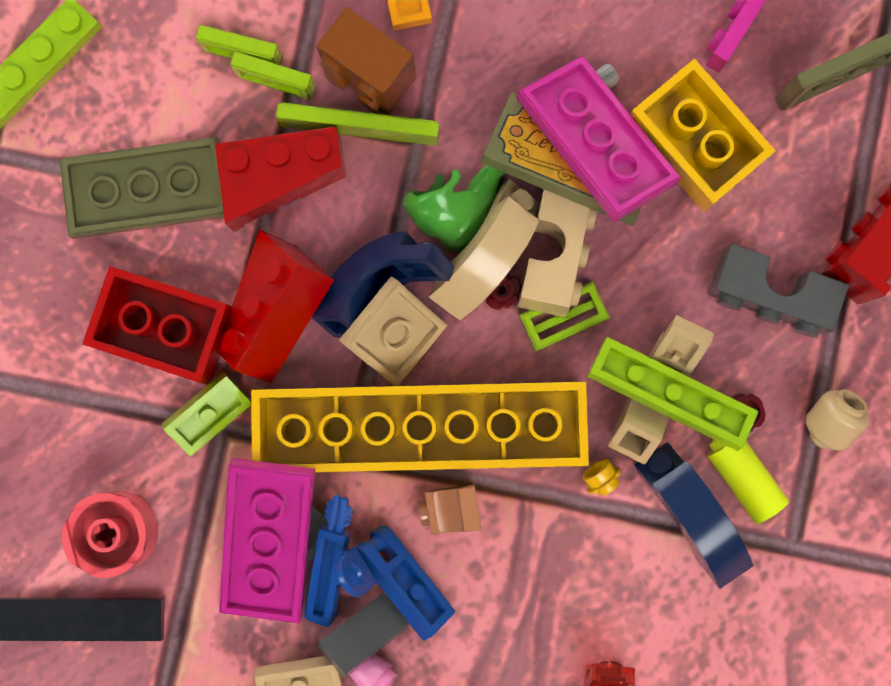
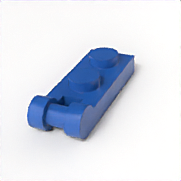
(405, 582)

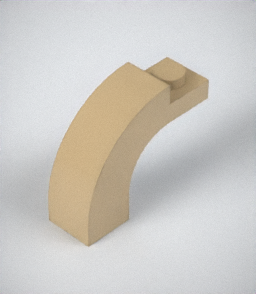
(490, 252)
(640, 427)

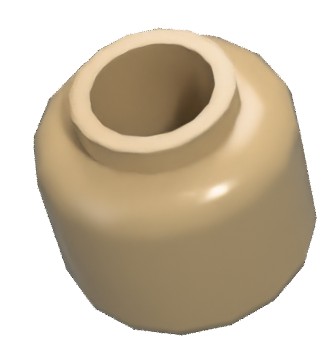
(837, 420)

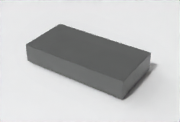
(363, 635)

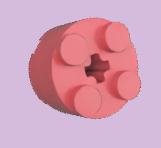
(86, 528)

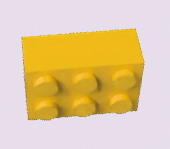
(701, 134)

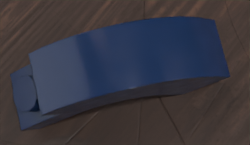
(369, 269)
(697, 515)

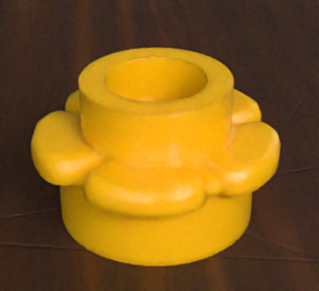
(602, 477)

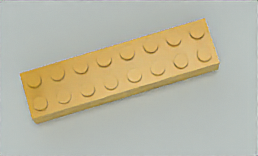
(422, 427)

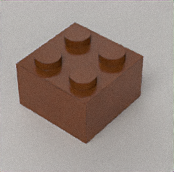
(366, 62)

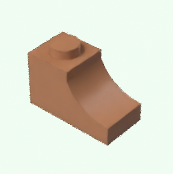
(451, 510)

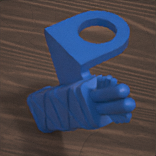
(335, 566)

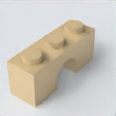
(551, 284)

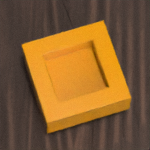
(409, 13)

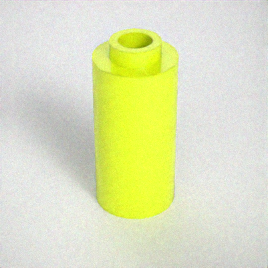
(748, 480)

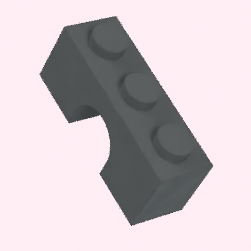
(743, 282)

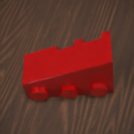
(275, 170)
(866, 256)
(271, 307)

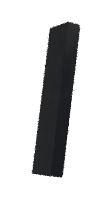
(81, 619)

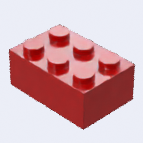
(157, 325)

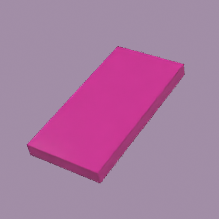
(598, 138)
(266, 540)

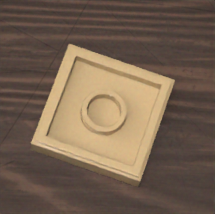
(393, 332)

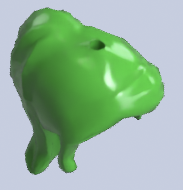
(454, 215)

